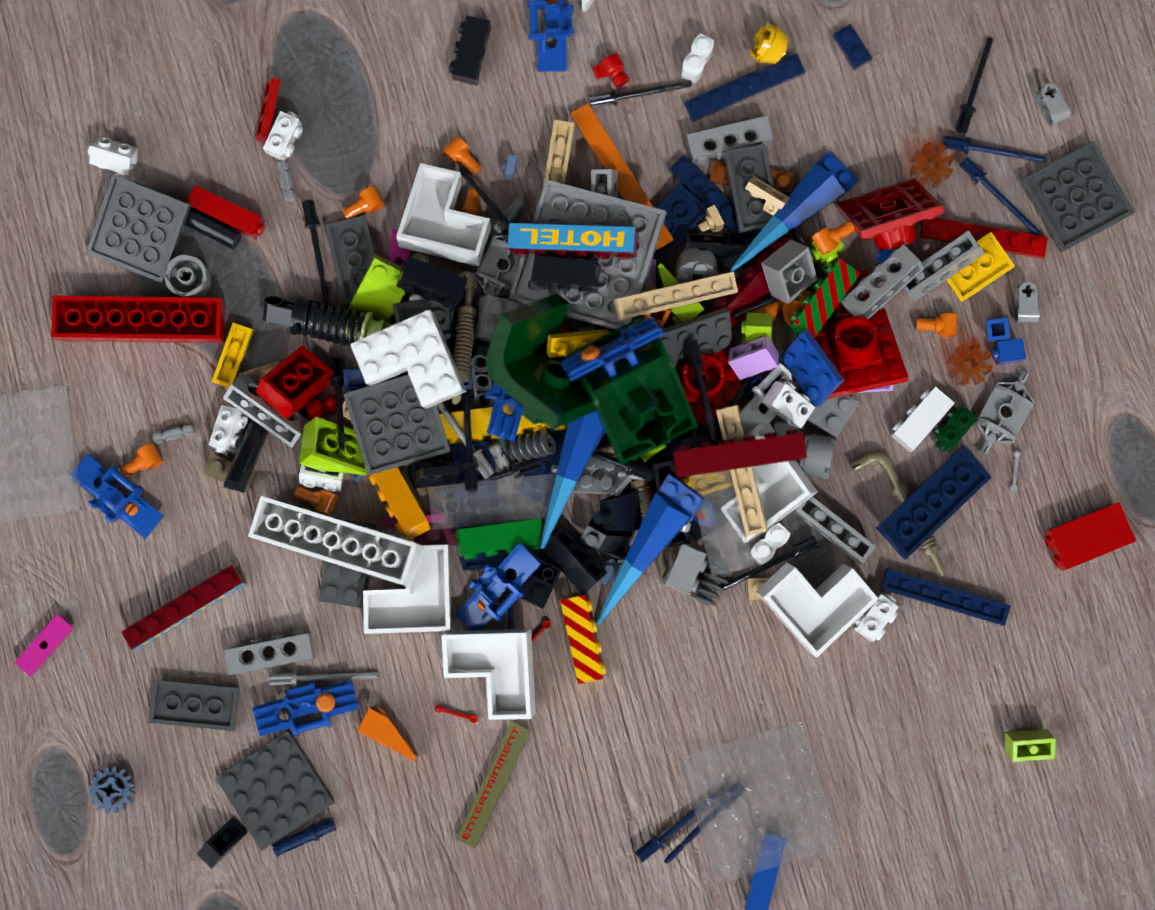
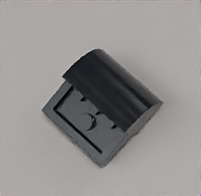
(433, 473)
(539, 584)

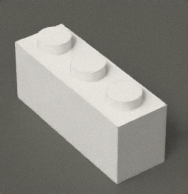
(922, 418)

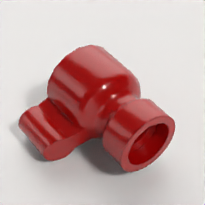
(613, 67)
(320, 408)

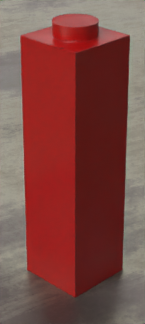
(226, 212)

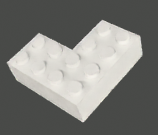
(432, 223)
(413, 347)
(780, 485)
(418, 607)
(818, 614)
(505, 662)

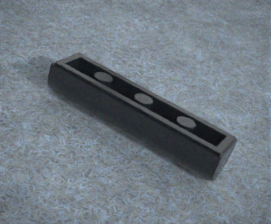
(212, 230)
(246, 457)

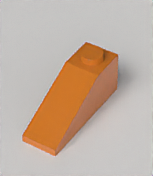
(383, 730)

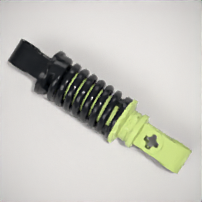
(321, 320)

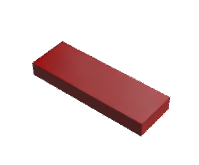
(267, 110)

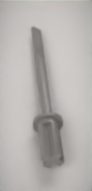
(484, 467)
(292, 678)

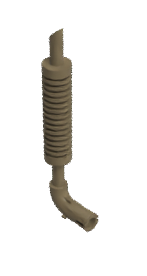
(465, 331)
(901, 492)
(644, 500)

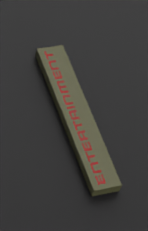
(493, 784)

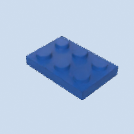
(811, 368)

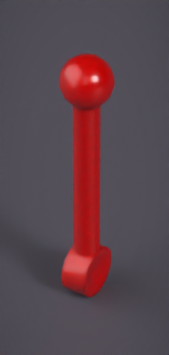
(546, 624)
(473, 718)

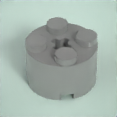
(695, 265)
(176, 278)
(820, 456)

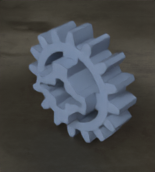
(114, 781)

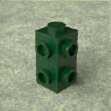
(953, 430)

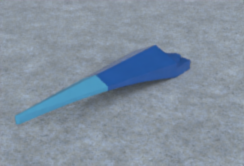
(819, 188)
(578, 446)
(666, 516)

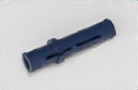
(312, 833)

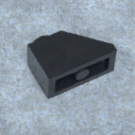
(602, 540)
(221, 843)

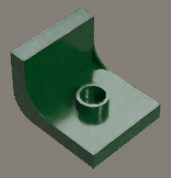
(523, 369)
(642, 402)

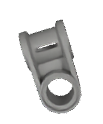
(1054, 106)
(1026, 307)

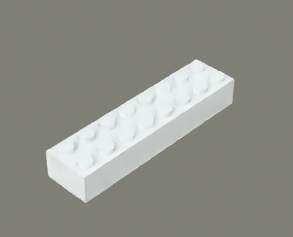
(336, 541)

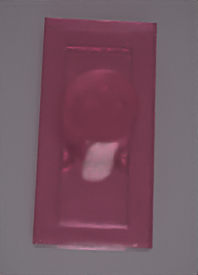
(437, 537)

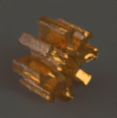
(939, 165)
(975, 362)

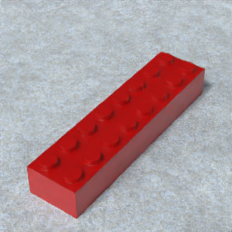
(138, 319)

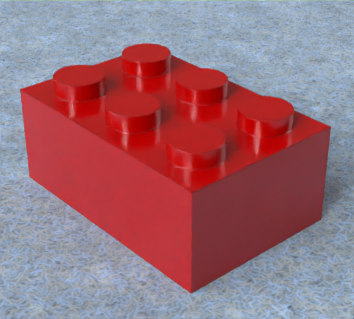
(294, 382)

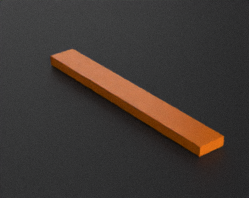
(611, 159)

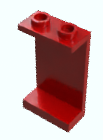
(1089, 537)

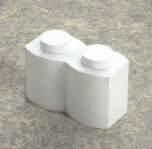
(697, 58)
(772, 540)

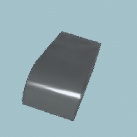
(481, 385)

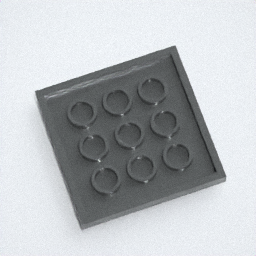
(1077, 196)
(138, 228)
(394, 425)
(275, 790)

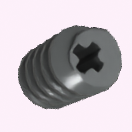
(532, 446)
(710, 587)

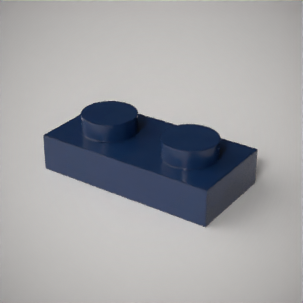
(852, 47)

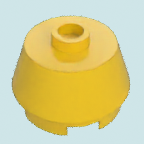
(769, 44)

